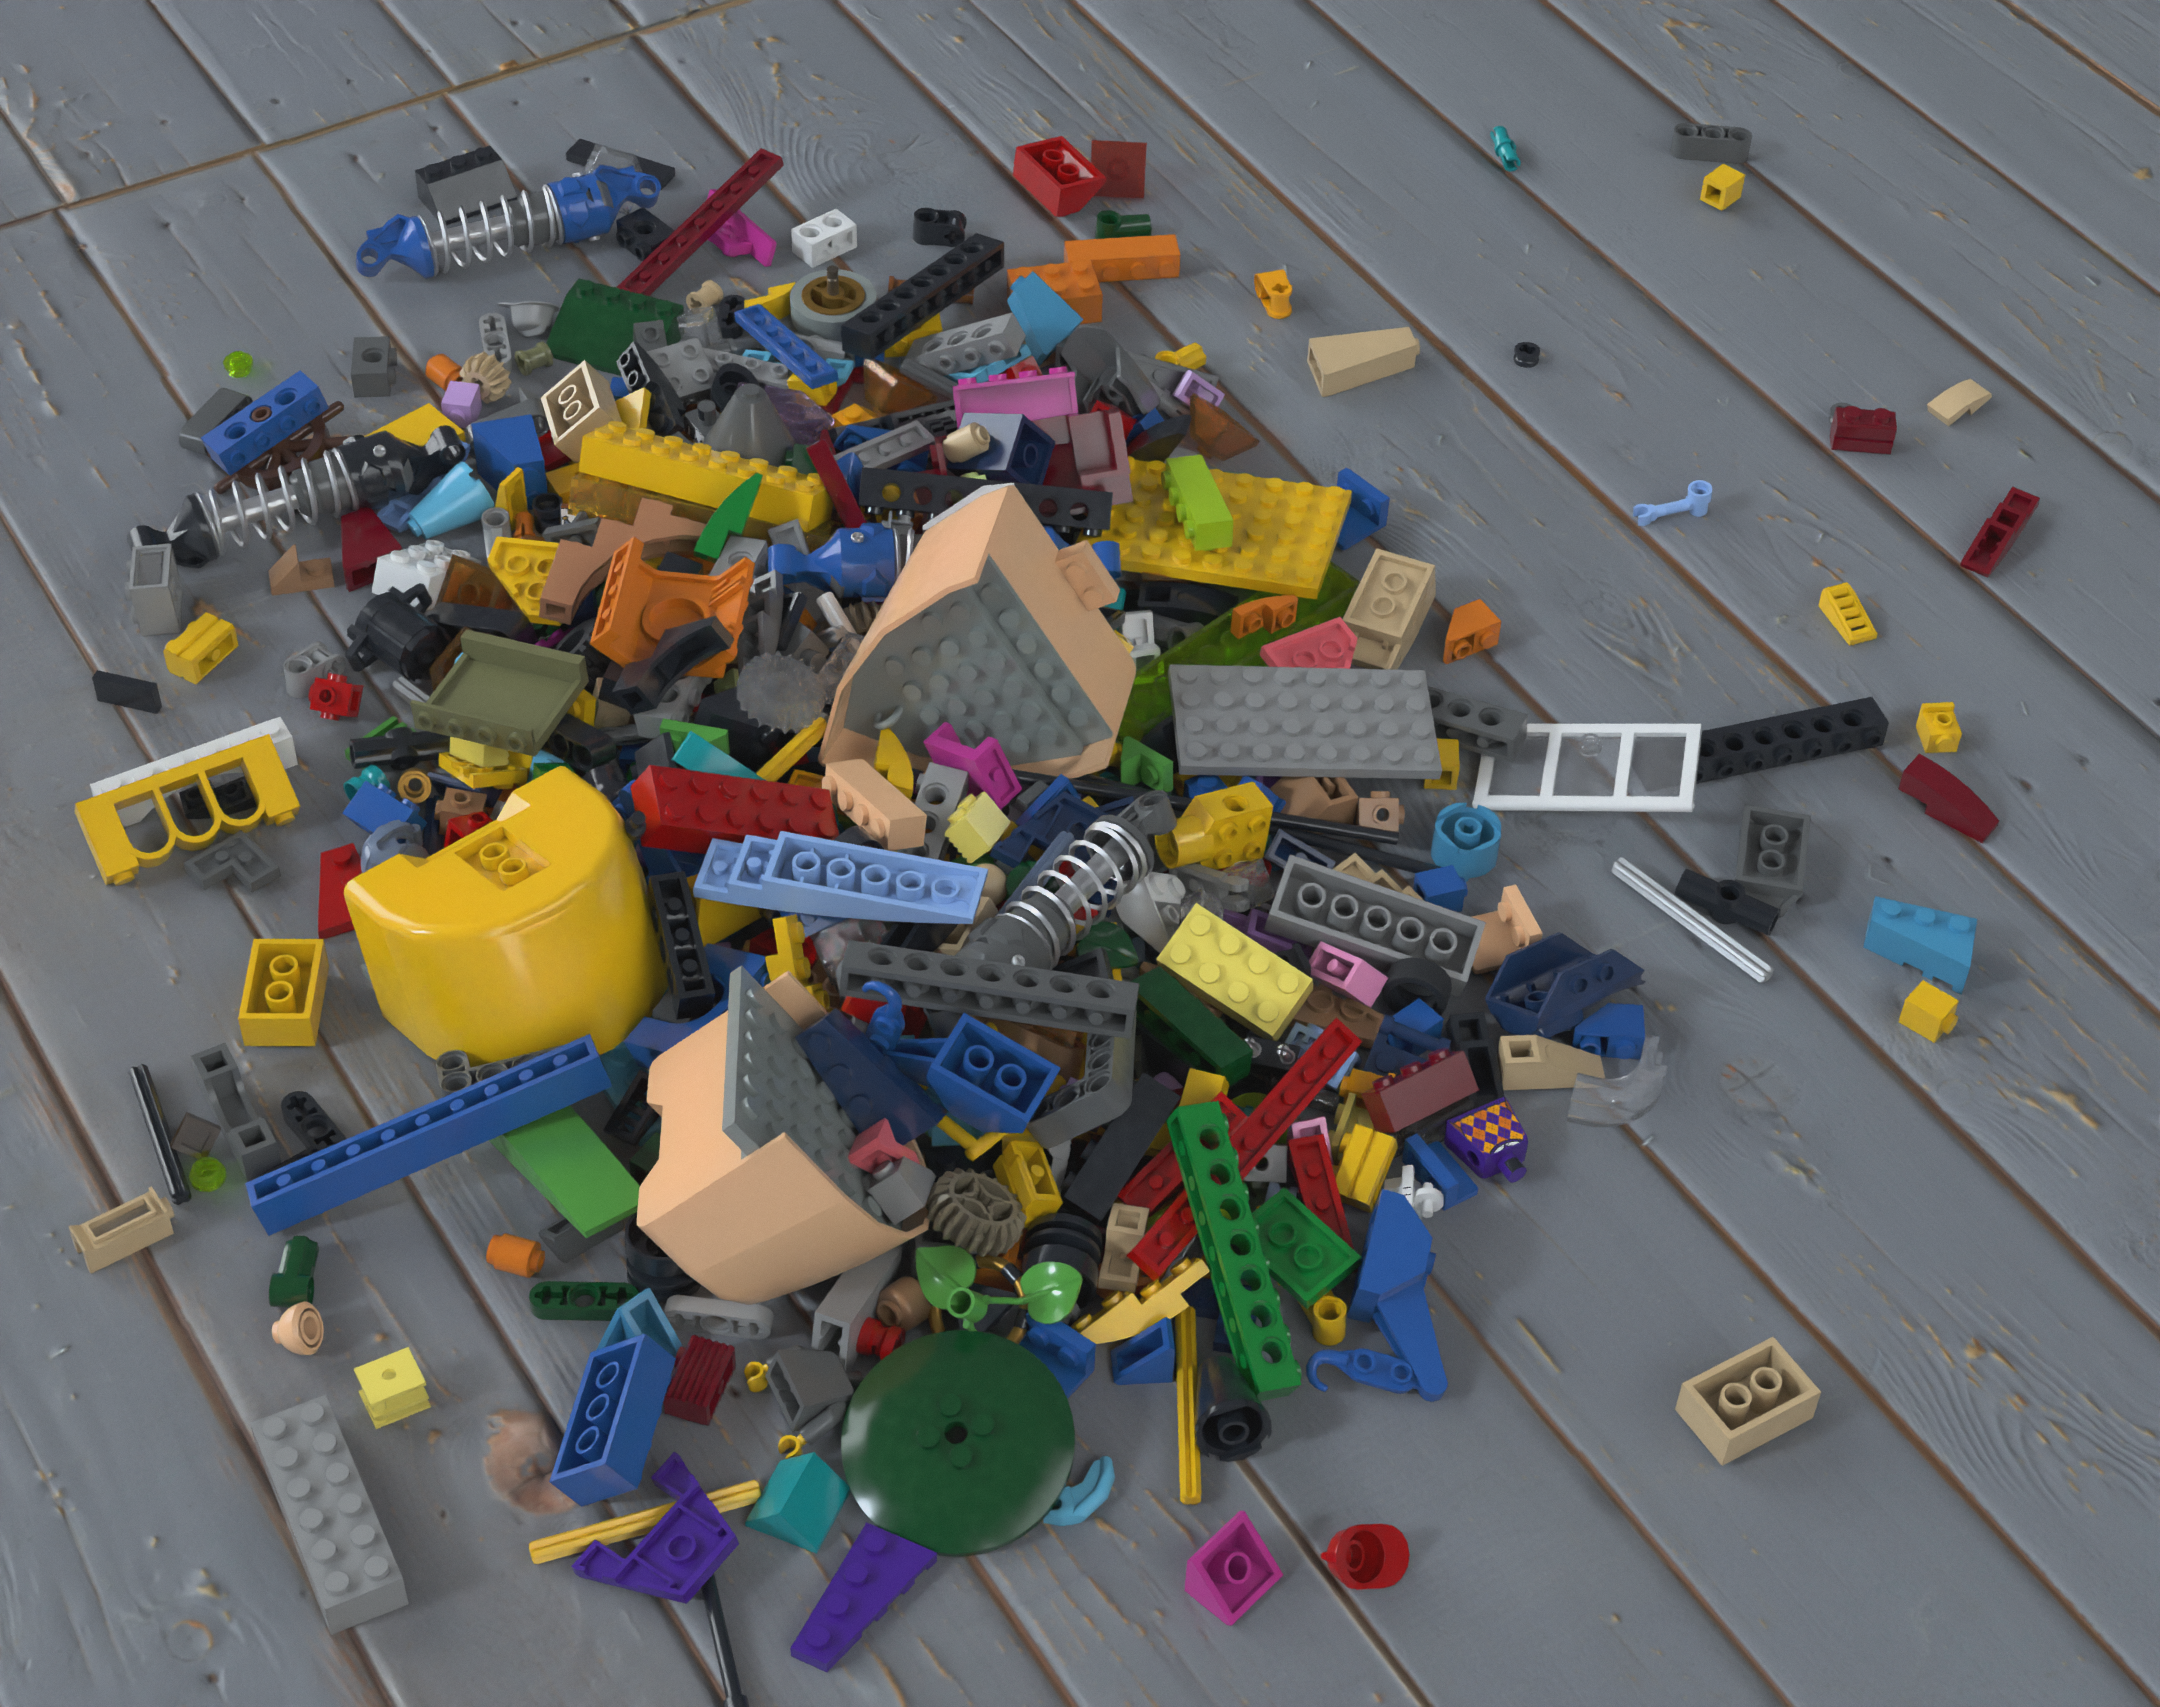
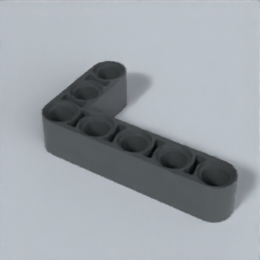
(1092, 1100)

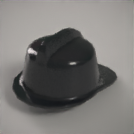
(726, 382)

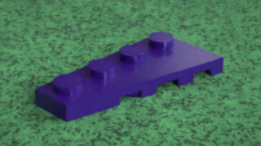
(862, 1589)

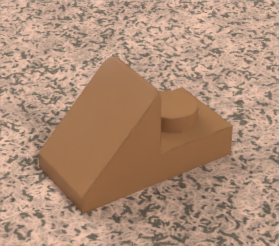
(293, 576)

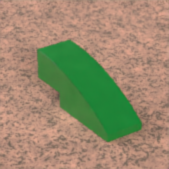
(728, 519)

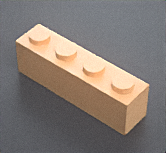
(875, 804)

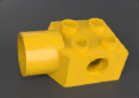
(1219, 829)

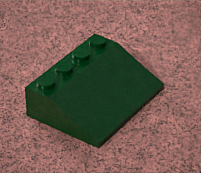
(599, 322)

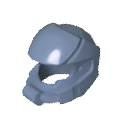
(384, 845)

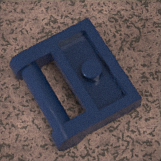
(1386, 1058)

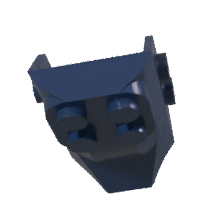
(1553, 983)

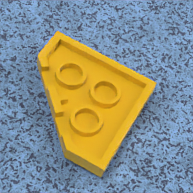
(523, 571)

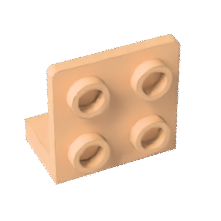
(1505, 931)

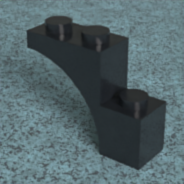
(678, 651)

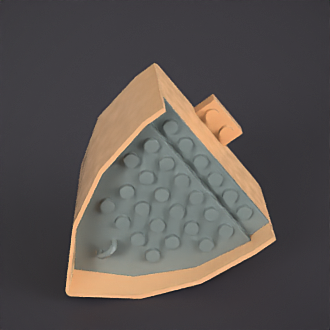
(996, 642)

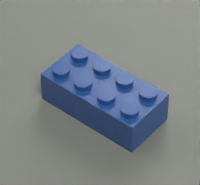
(613, 1420)

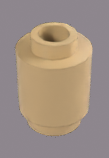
(966, 442)

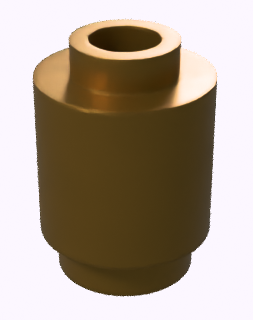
(414, 796)

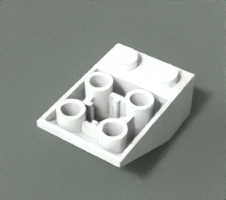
(415, 565)
(1153, 908)

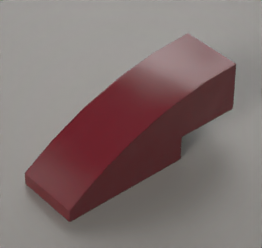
(1948, 798)

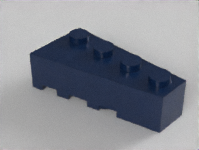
(866, 1080)

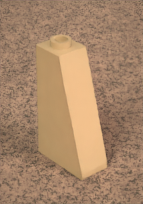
(1360, 358)

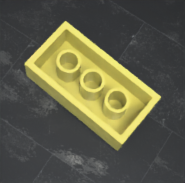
(1235, 973)

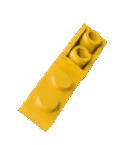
(790, 956)
(1127, 1316)

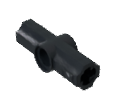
(398, 748)
(1727, 902)

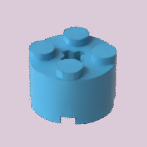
(1466, 839)

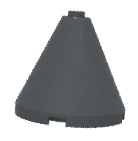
(751, 427)

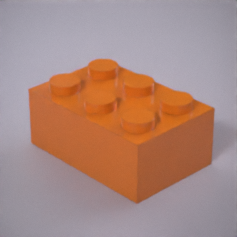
(1072, 282)

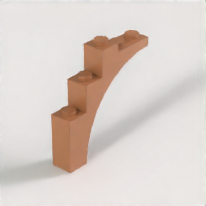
(582, 567)

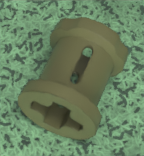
(533, 358)

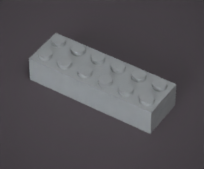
(1371, 921)
(329, 1514)

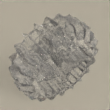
(781, 692)

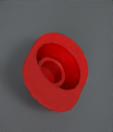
(1368, 1556)

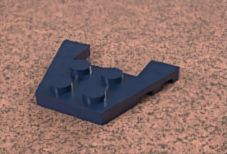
(1061, 814)

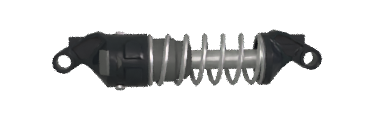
(355, 475)

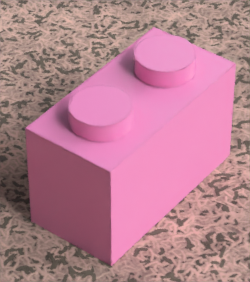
(1346, 974)

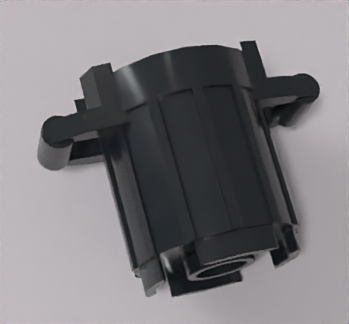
(397, 634)

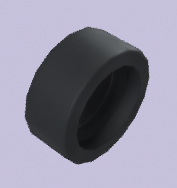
(1418, 972)

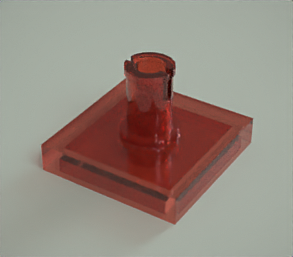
(1123, 167)

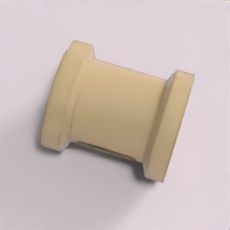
(705, 297)

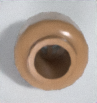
(903, 1304)

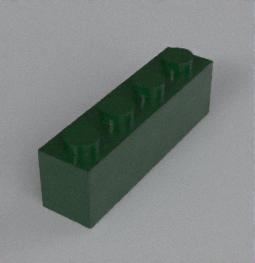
(1190, 1027)

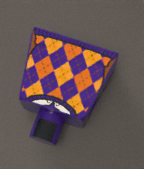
(1489, 1140)

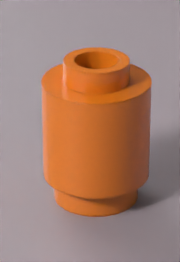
(442, 370)
(515, 1255)

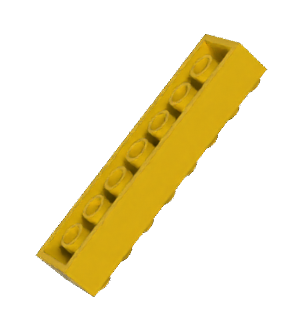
(702, 474)

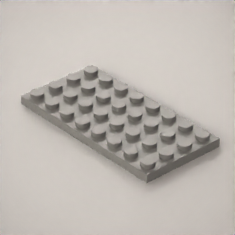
(1303, 722)

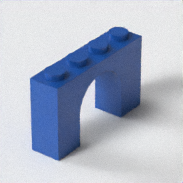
(655, 1036)

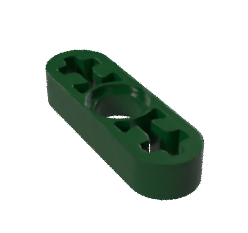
(572, 1290)

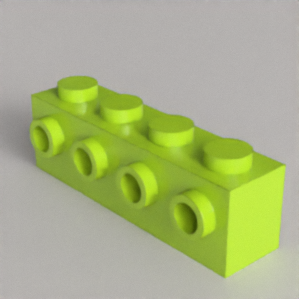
(1198, 502)

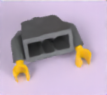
(809, 1390)

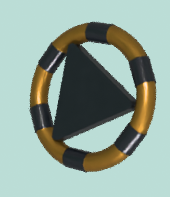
(994, 1311)

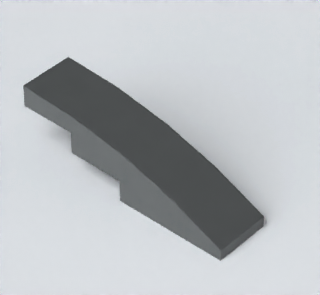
(761, 618)

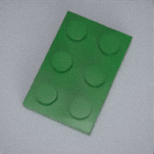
(1302, 1249)

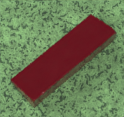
(836, 484)

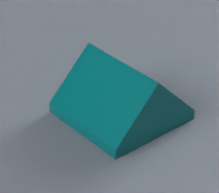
(800, 1502)

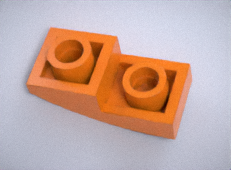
(1269, 612)

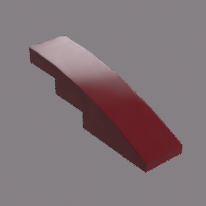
(2000, 532)

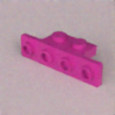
(742, 236)

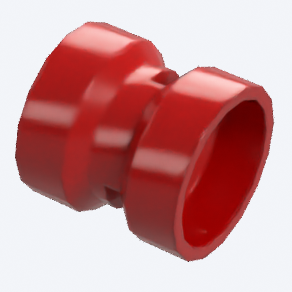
(878, 1339)

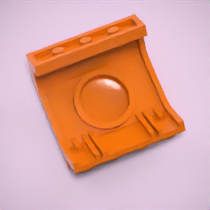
(647, 601)

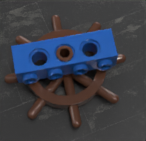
(273, 433)

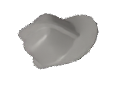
(531, 317)

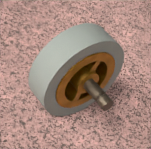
(827, 300)

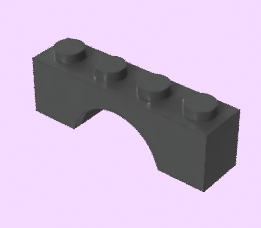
(230, 1104)

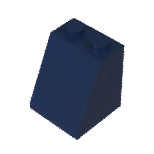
(1015, 452)

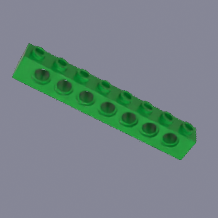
(1227, 1268)

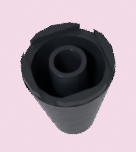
(1228, 1412)

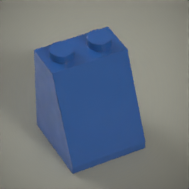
(510, 444)

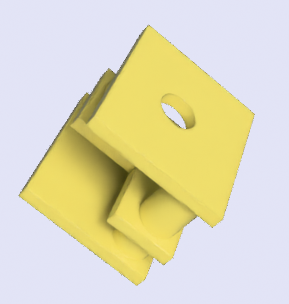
(392, 1387)

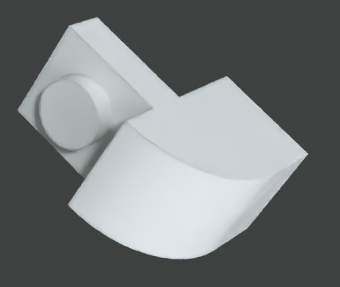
(1140, 631)

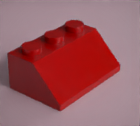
(1057, 175)

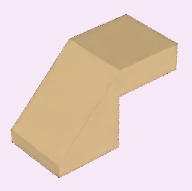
(1124, 1230)

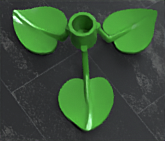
(949, 1272)

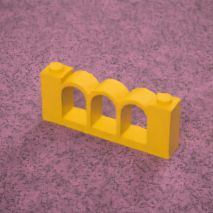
(121, 861)

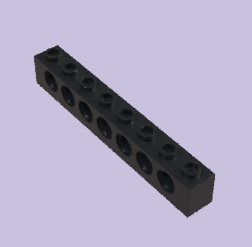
(922, 296)
(875, 480)
(1790, 739)

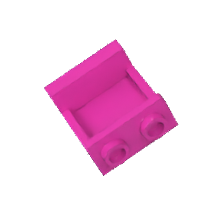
(985, 764)

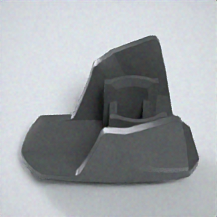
(1106, 373)

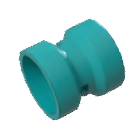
(371, 774)

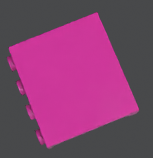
(1028, 395)

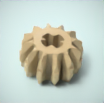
(488, 374)

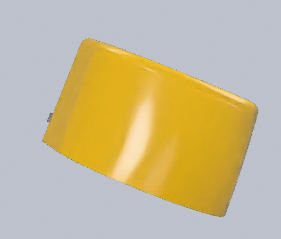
(515, 930)

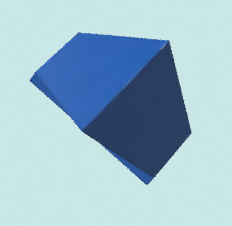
(1146, 1356)

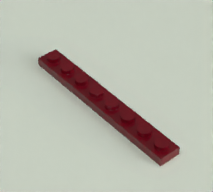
(703, 223)

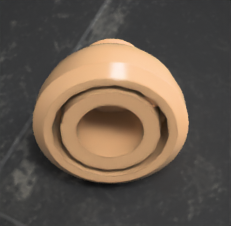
(299, 1329)

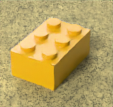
(283, 992)

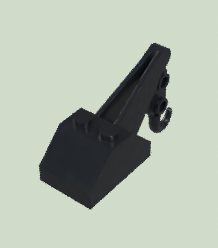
(747, 740)

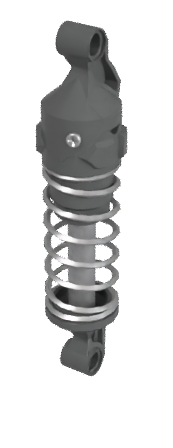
(1038, 928)

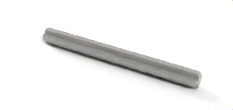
(1692, 920)

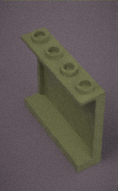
(503, 693)

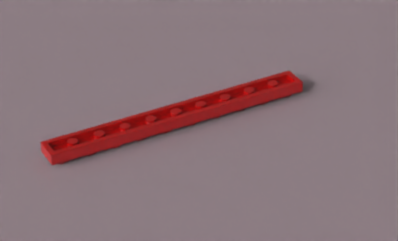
(1252, 1140)

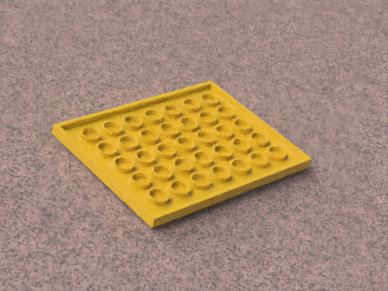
(1279, 532)

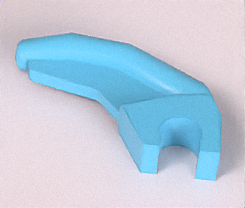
(1083, 1499)

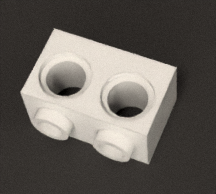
(824, 238)

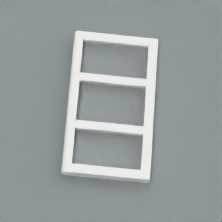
(1595, 769)

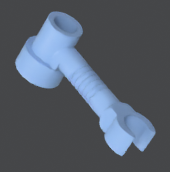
(1696, 502)

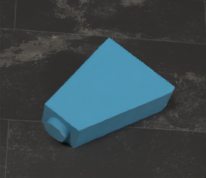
(1041, 315)

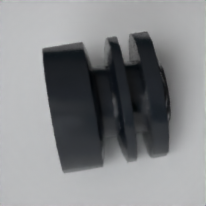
(1067, 1241)
(652, 1268)

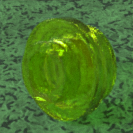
(238, 364)
(207, 1174)

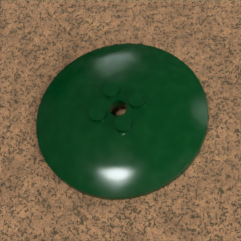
(969, 1492)

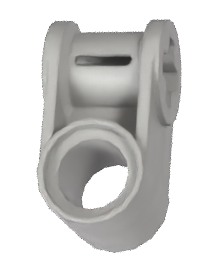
(310, 663)

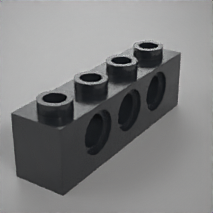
(680, 945)

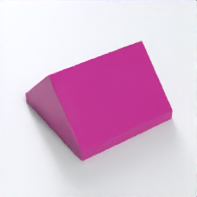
(1231, 1570)

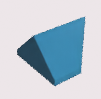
(640, 1317)

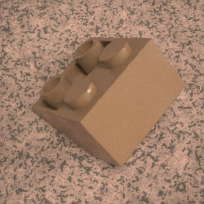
(1317, 798)

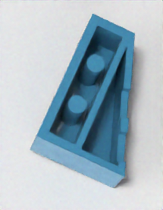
(1923, 938)

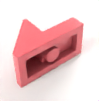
(877, 1146)

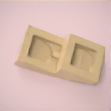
(1957, 400)

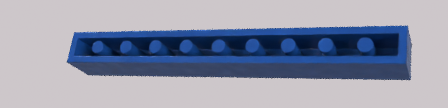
(428, 1135)

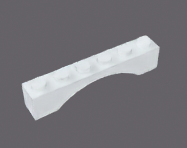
(133, 814)

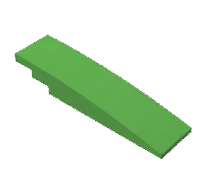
(572, 1170)

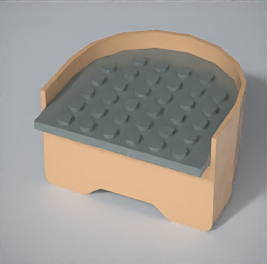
(756, 1155)

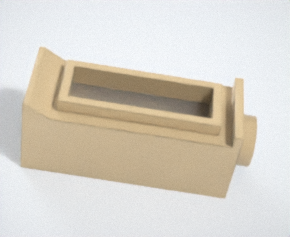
(123, 1230)

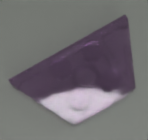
(799, 413)

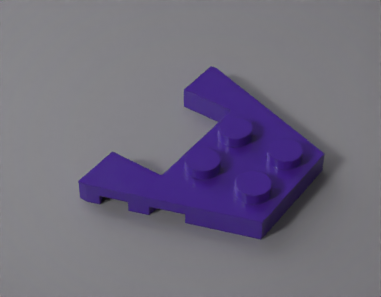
(677, 1552)

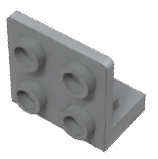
(686, 370)

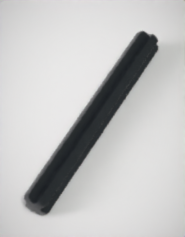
(160, 1134)

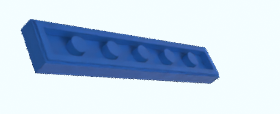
(786, 346)

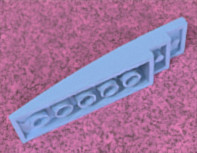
(839, 880)

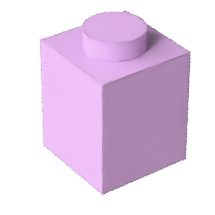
(462, 403)

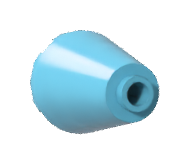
(450, 504)

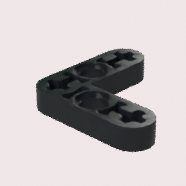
(314, 1118)

